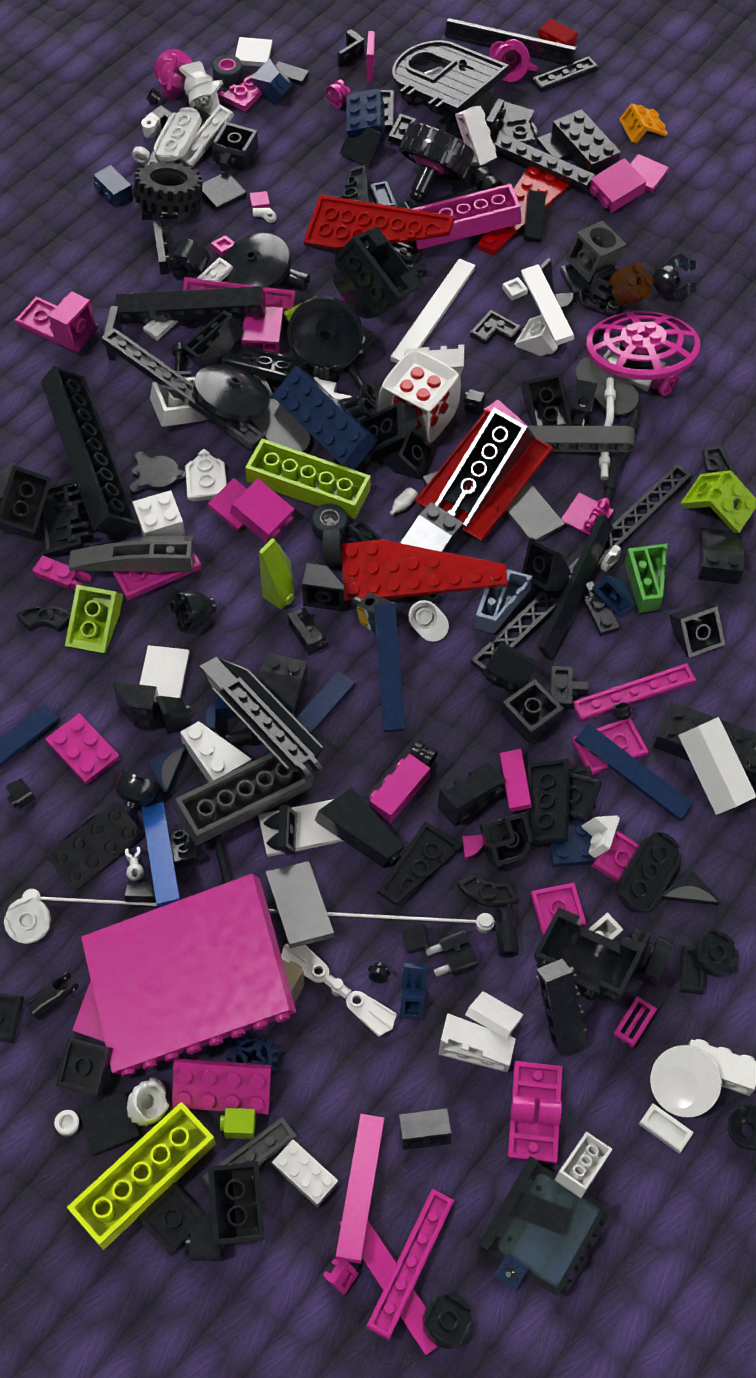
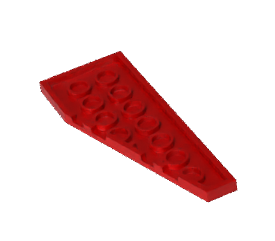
(340, 219)
(409, 571)

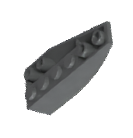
(147, 553)

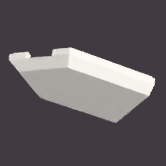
(204, 477)

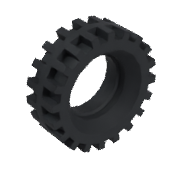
(168, 187)

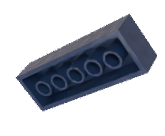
(325, 418)

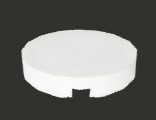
(27, 920)

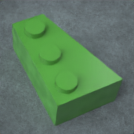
(646, 575)

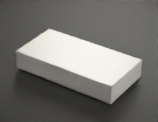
(666, 1128)

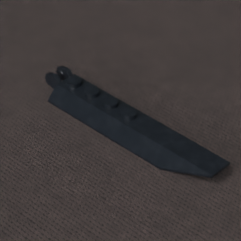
(264, 716)

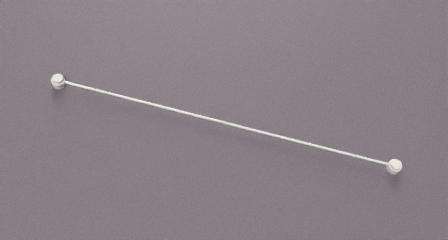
(484, 921)

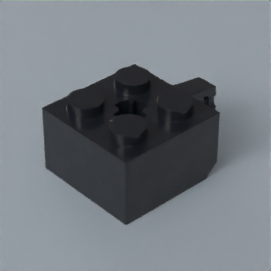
(234, 146)

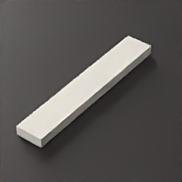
(216, 271)
(547, 305)

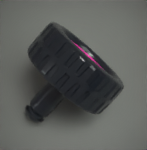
(436, 155)

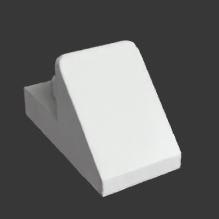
(603, 831)

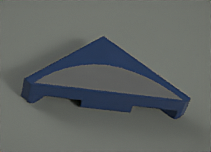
(166, 766)

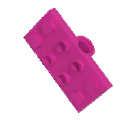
(535, 1112)

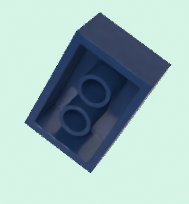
(364, 111)

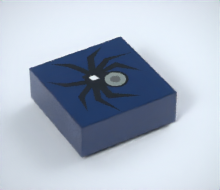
(511, 1271)

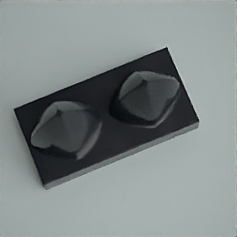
(285, 822)

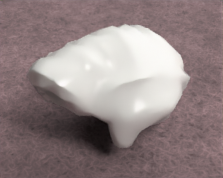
(147, 1102)

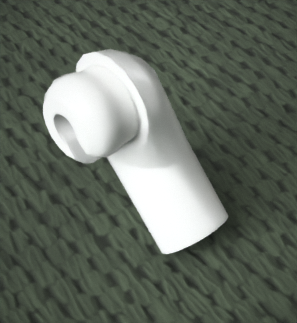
(265, 213)

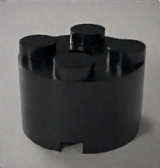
(188, 259)

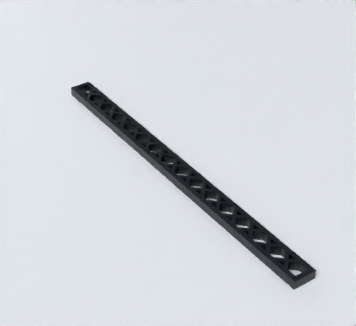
(618, 527)

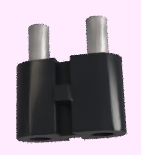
(457, 952)

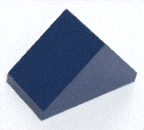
(614, 594)

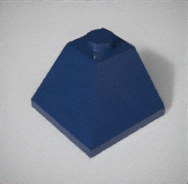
(271, 81)

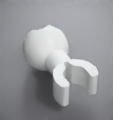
(135, 870)

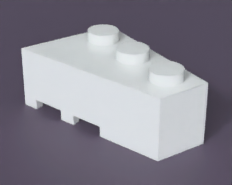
(452, 357)
(211, 752)
(475, 1044)

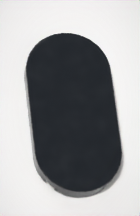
(648, 872)

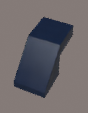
(216, 711)
(413, 991)

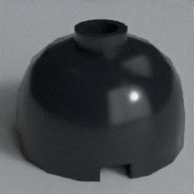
(136, 790)

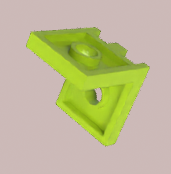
(718, 492)

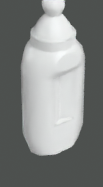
(404, 500)

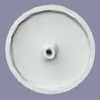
(686, 1081)

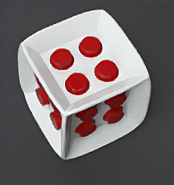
(426, 386)

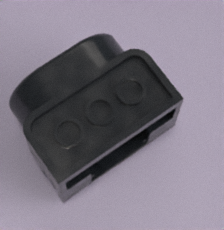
(372, 274)

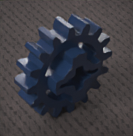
(256, 1050)

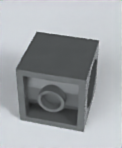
(595, 250)

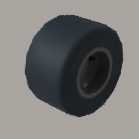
(328, 518)

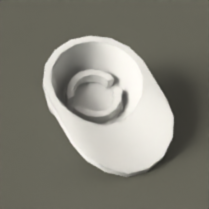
(428, 620)

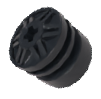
(653, 957)

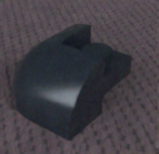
(506, 839)

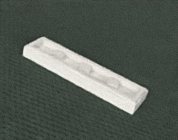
(206, 135)

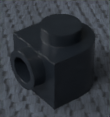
(474, 401)
(19, 793)

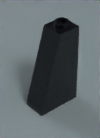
(360, 827)

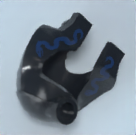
(667, 279)

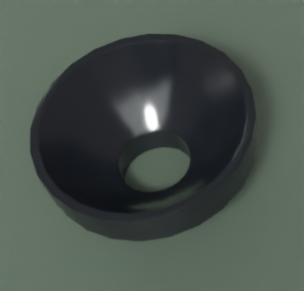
(742, 1115)

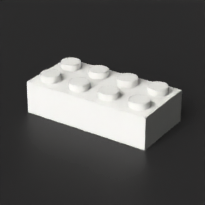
(583, 1164)
(305, 1173)

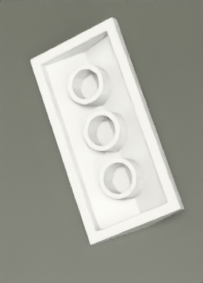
(717, 766)

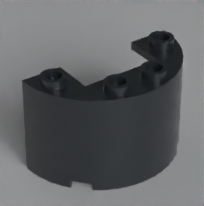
(600, 963)

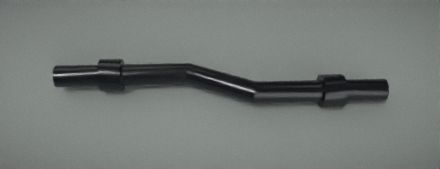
(610, 484)

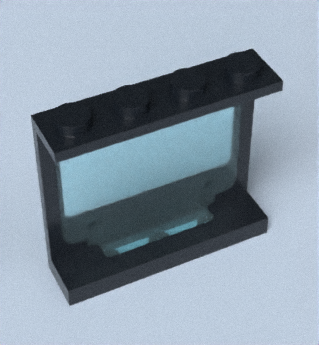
(546, 1253)

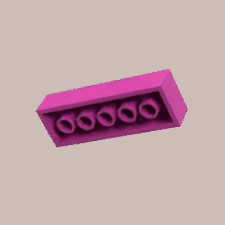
(476, 214)

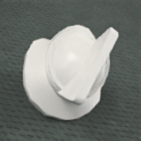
(199, 86)

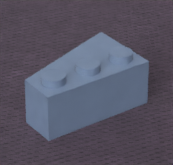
(501, 601)

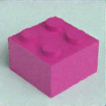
(72, 320)

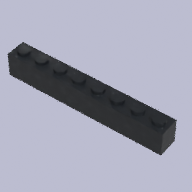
(190, 304)

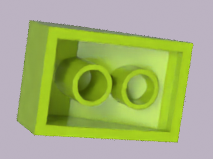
(93, 618)

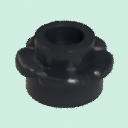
(153, 96)
(622, 710)
(378, 972)

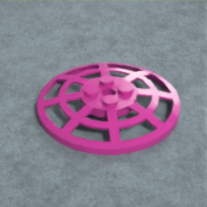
(643, 339)

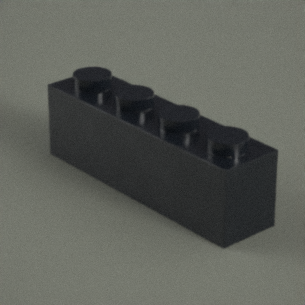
(562, 1006)

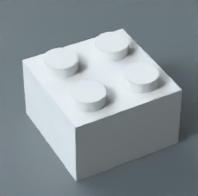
(158, 515)

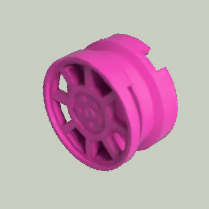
(338, 93)
(665, 384)

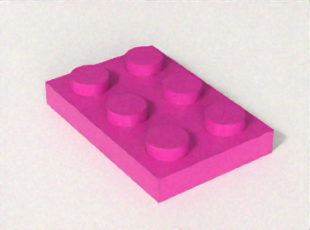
(82, 749)

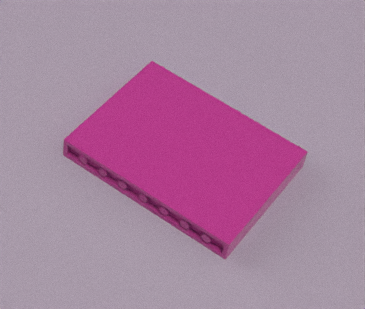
(187, 975)

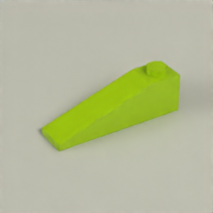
(276, 575)

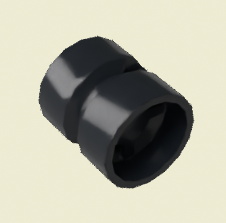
(484, 179)

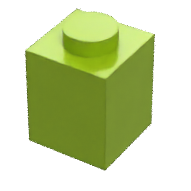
(238, 1123)

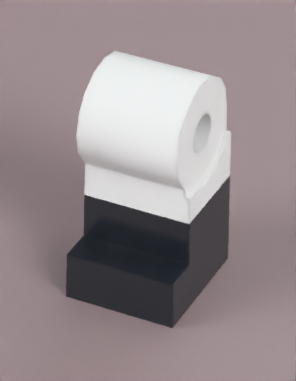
(155, 122)

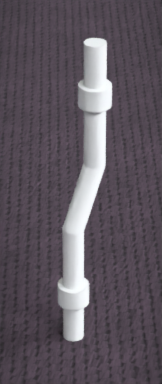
(609, 396)

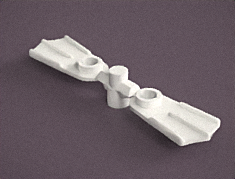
(369, 1011)

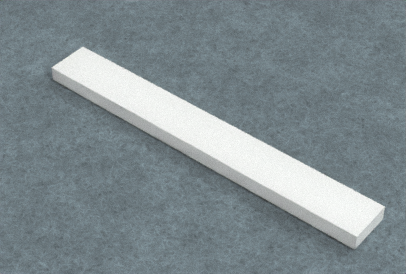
(435, 309)

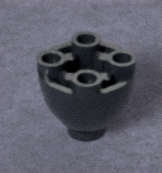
(192, 609)

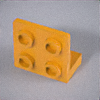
(639, 120)

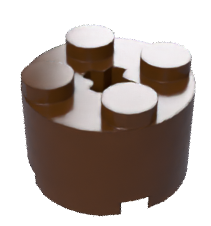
(631, 284)

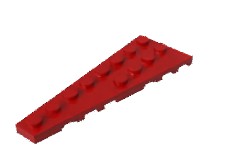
(534, 180)

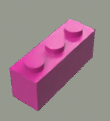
(399, 788)

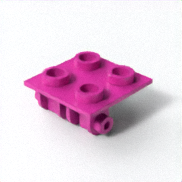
(585, 511)

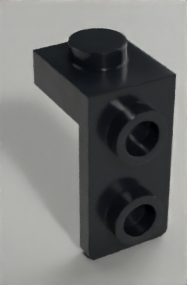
(354, 48)

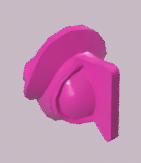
(515, 55)
(168, 73)

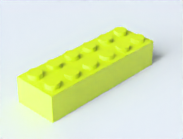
(141, 1175)

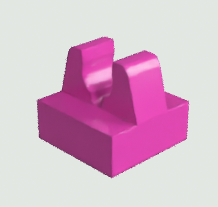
(341, 1276)

